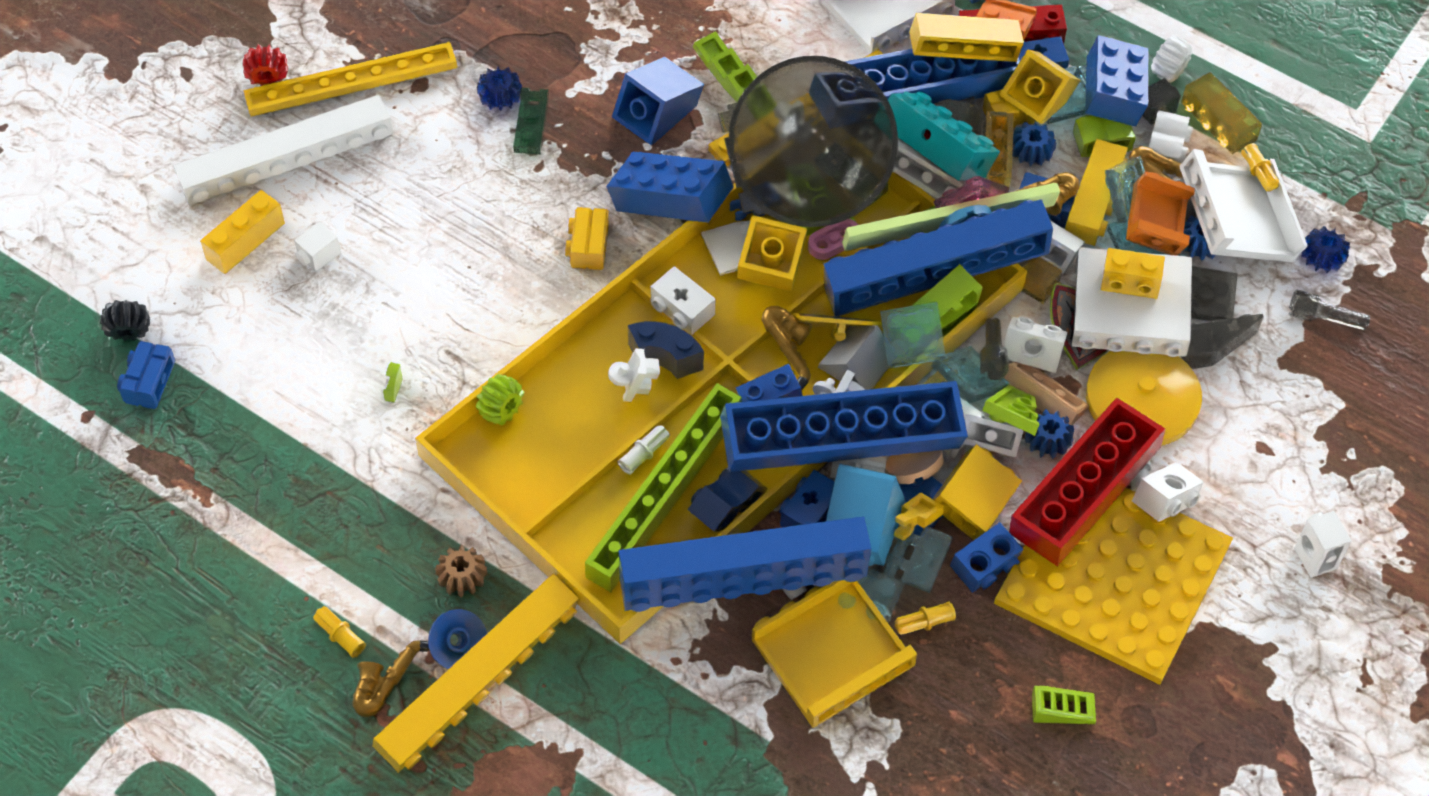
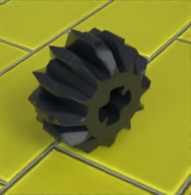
(125, 320)

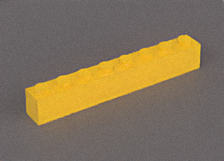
(475, 673)

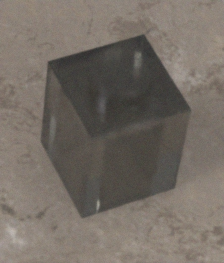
(1161, 97)

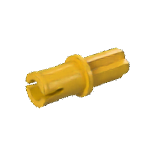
(1260, 167)
(925, 618)
(339, 631)

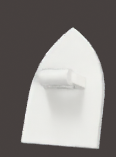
(726, 245)

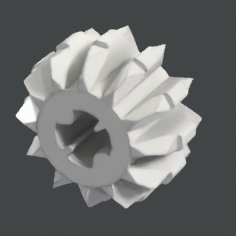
(1171, 58)

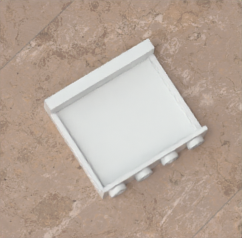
(883, 22)
(1240, 214)
(1131, 321)

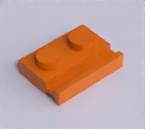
(1009, 10)

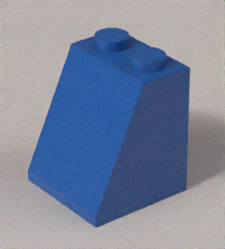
(656, 99)

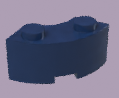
(669, 344)
(722, 500)

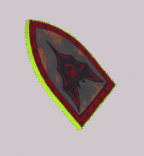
(1062, 315)

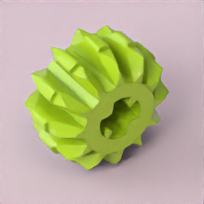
(500, 399)

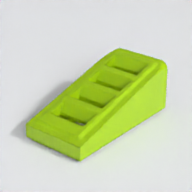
(1052, 715)

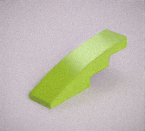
(724, 65)

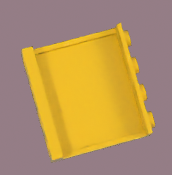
(829, 652)

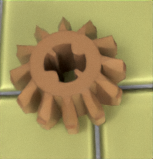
(449, 568)

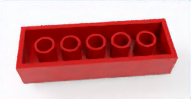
(1086, 481)

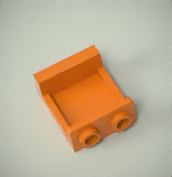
(1159, 213)

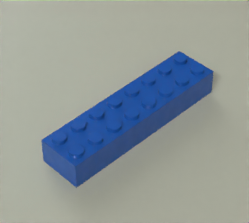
(935, 76)
(926, 258)
(843, 426)
(744, 563)

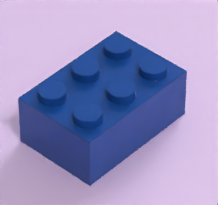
(1116, 81)

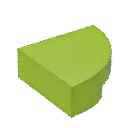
(395, 381)

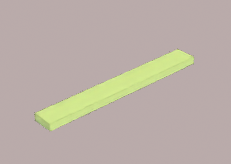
(930, 220)

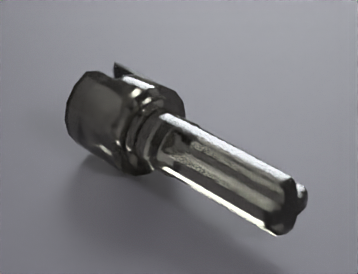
(1309, 307)
(994, 356)

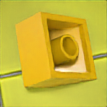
(1039, 86)
(771, 253)

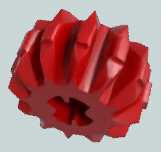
(265, 65)

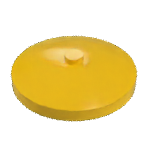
(1150, 383)

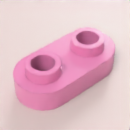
(830, 238)

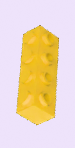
(966, 37)
(1093, 196)

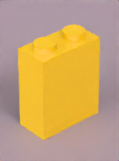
(976, 491)

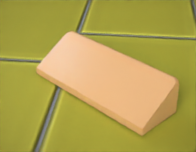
(1047, 391)

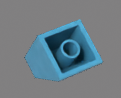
(871, 495)

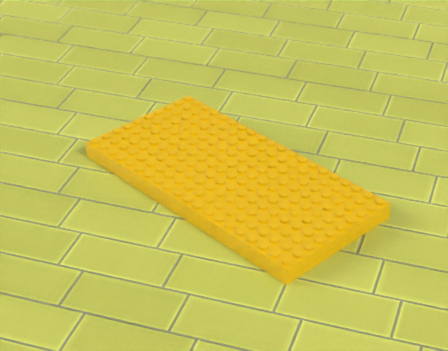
(554, 468)

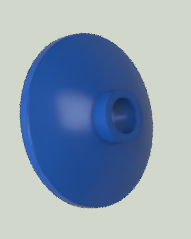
(461, 623)

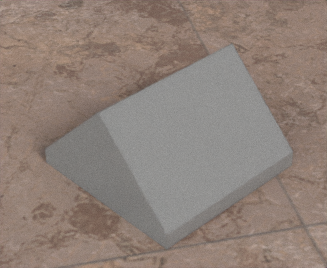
(861, 353)

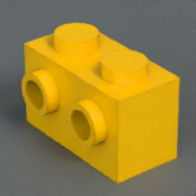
(1132, 273)

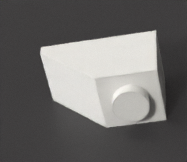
(992, 435)

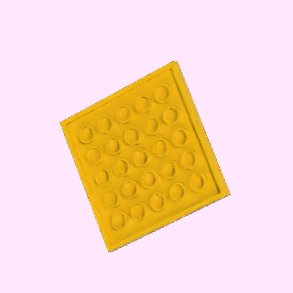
(1122, 587)

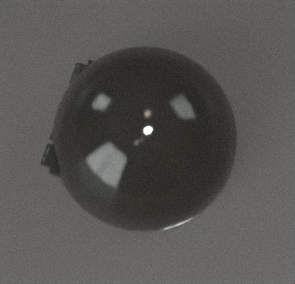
(810, 141)

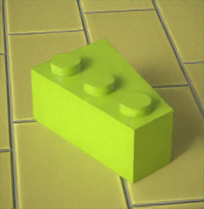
(956, 297)

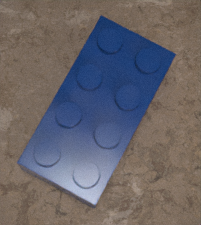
(670, 186)

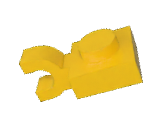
(918, 511)

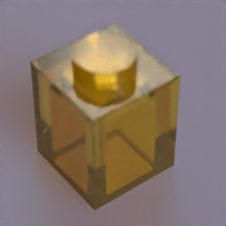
(1040, 279)

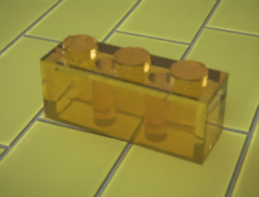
(1221, 113)
(1000, 131)

